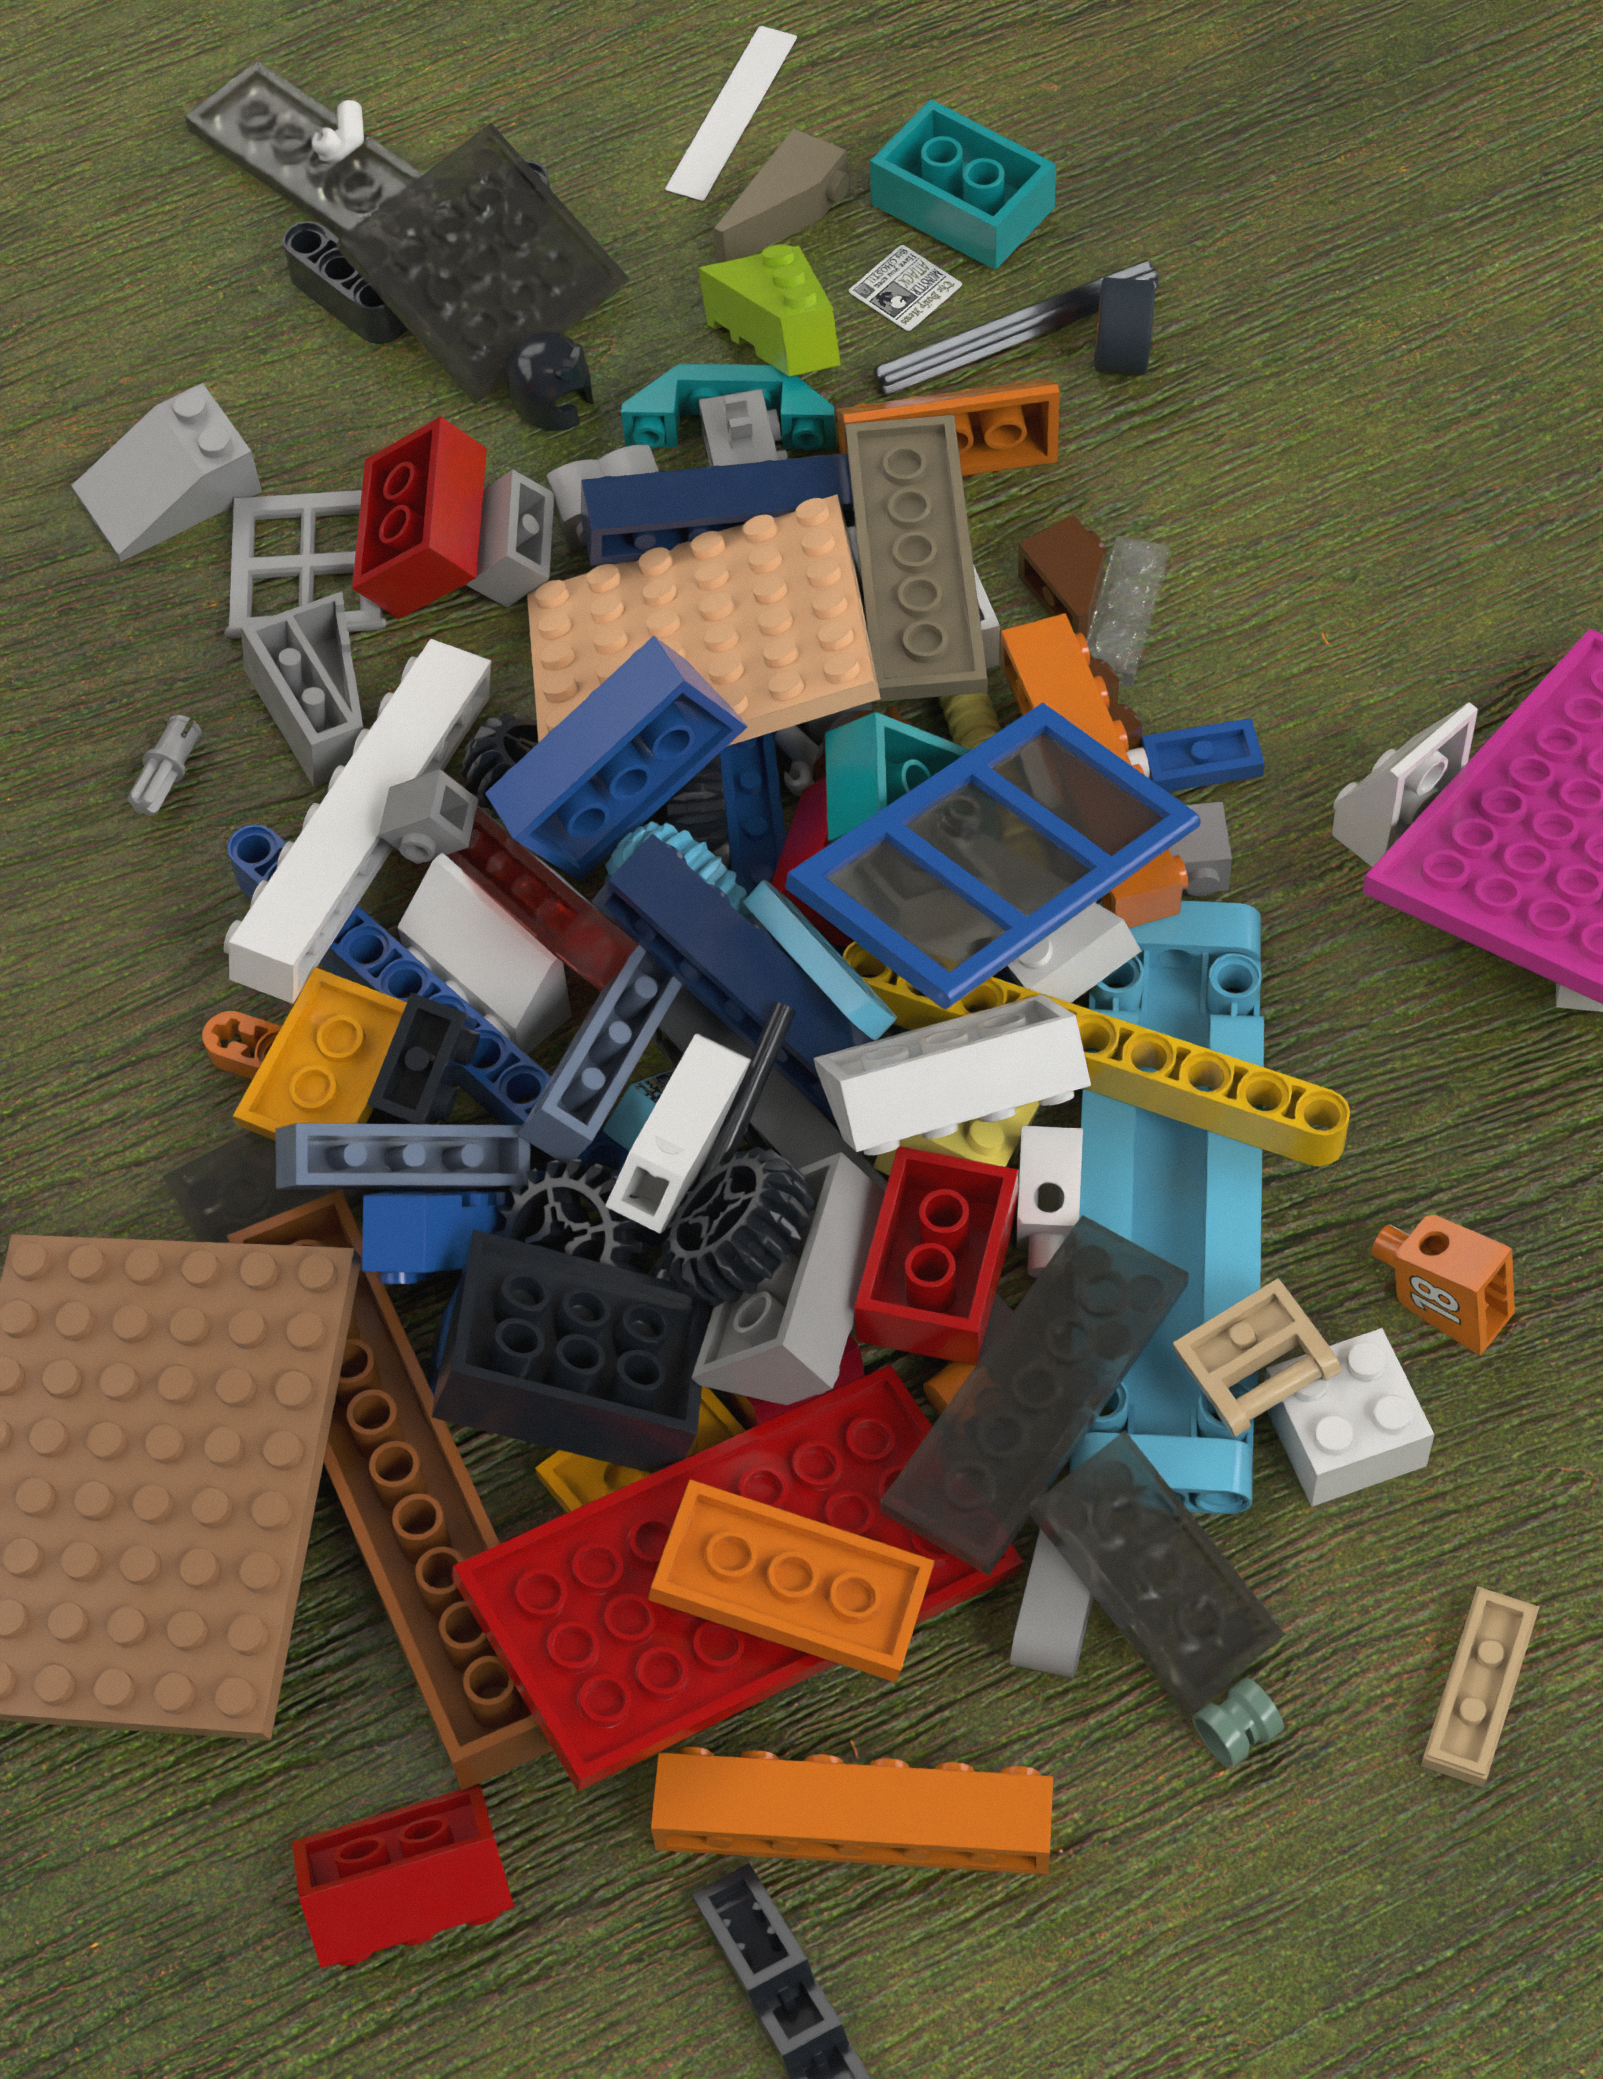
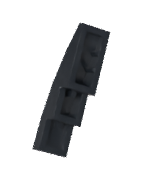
(776, 1979)

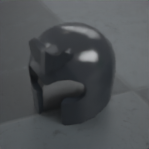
(540, 373)

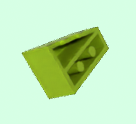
(775, 307)

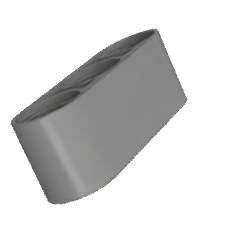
(1051, 1615)

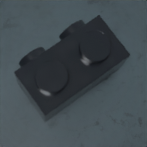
(424, 1062)

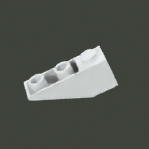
(678, 1134)

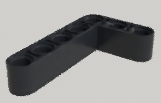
(336, 286)

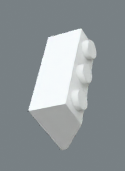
(485, 956)

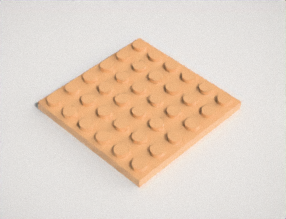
(754, 608)

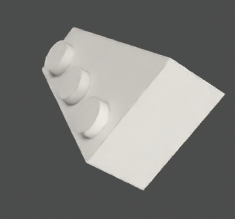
(1076, 955)

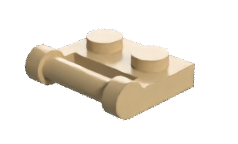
(1247, 1340)

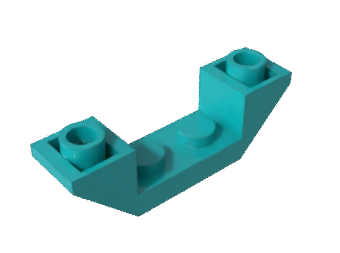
(655, 411)

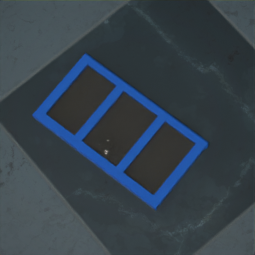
(991, 854)

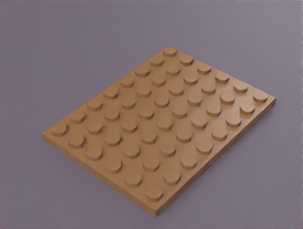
(160, 1474)

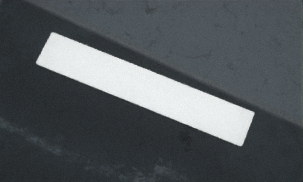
(731, 113)

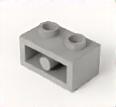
(514, 538)

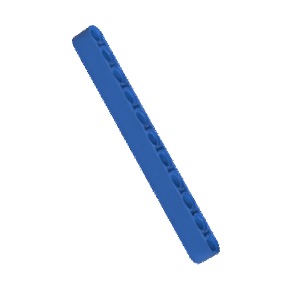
(401, 973)

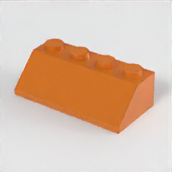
(994, 424)

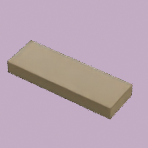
(1480, 1687)

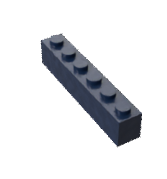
(666, 508)
(725, 961)

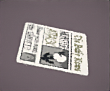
(905, 287)

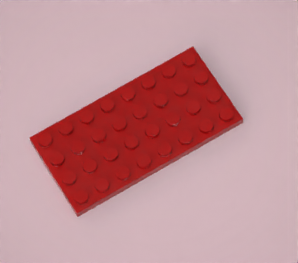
(632, 1676)

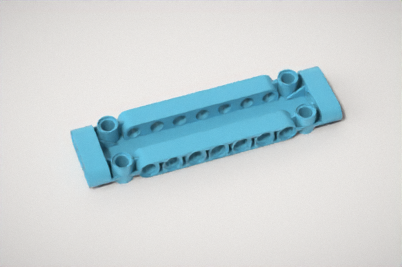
(1182, 1193)

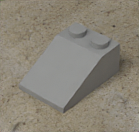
(167, 474)

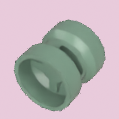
(1238, 1723)

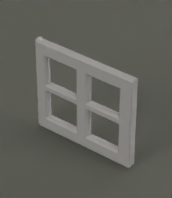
(305, 565)

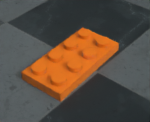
(792, 1580)

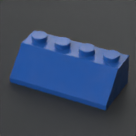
(614, 760)

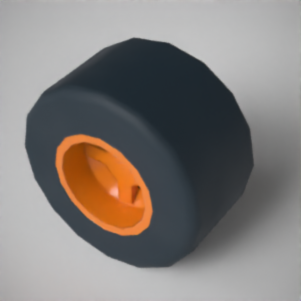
(1124, 326)

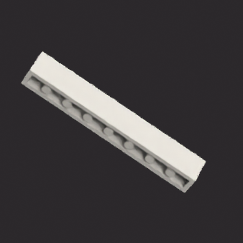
(339, 846)

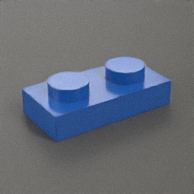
(1204, 755)

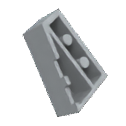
(307, 682)

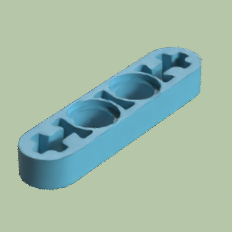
(820, 960)

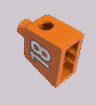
(1451, 1278)

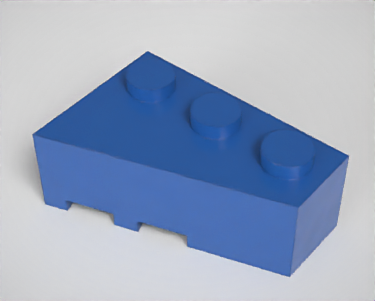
(424, 1231)

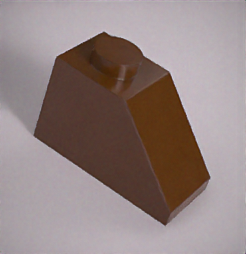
(1064, 571)

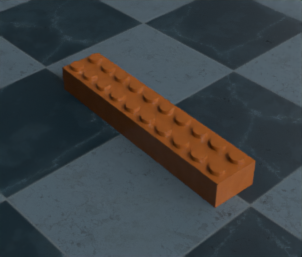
(412, 1513)

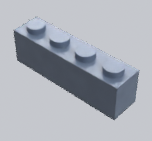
(601, 1058)
(401, 1157)

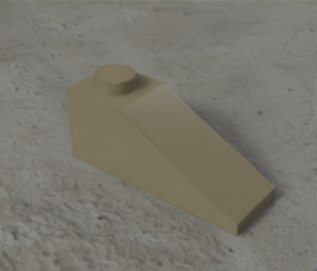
(784, 196)

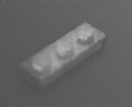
(1127, 605)

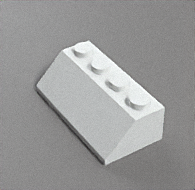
(954, 1073)

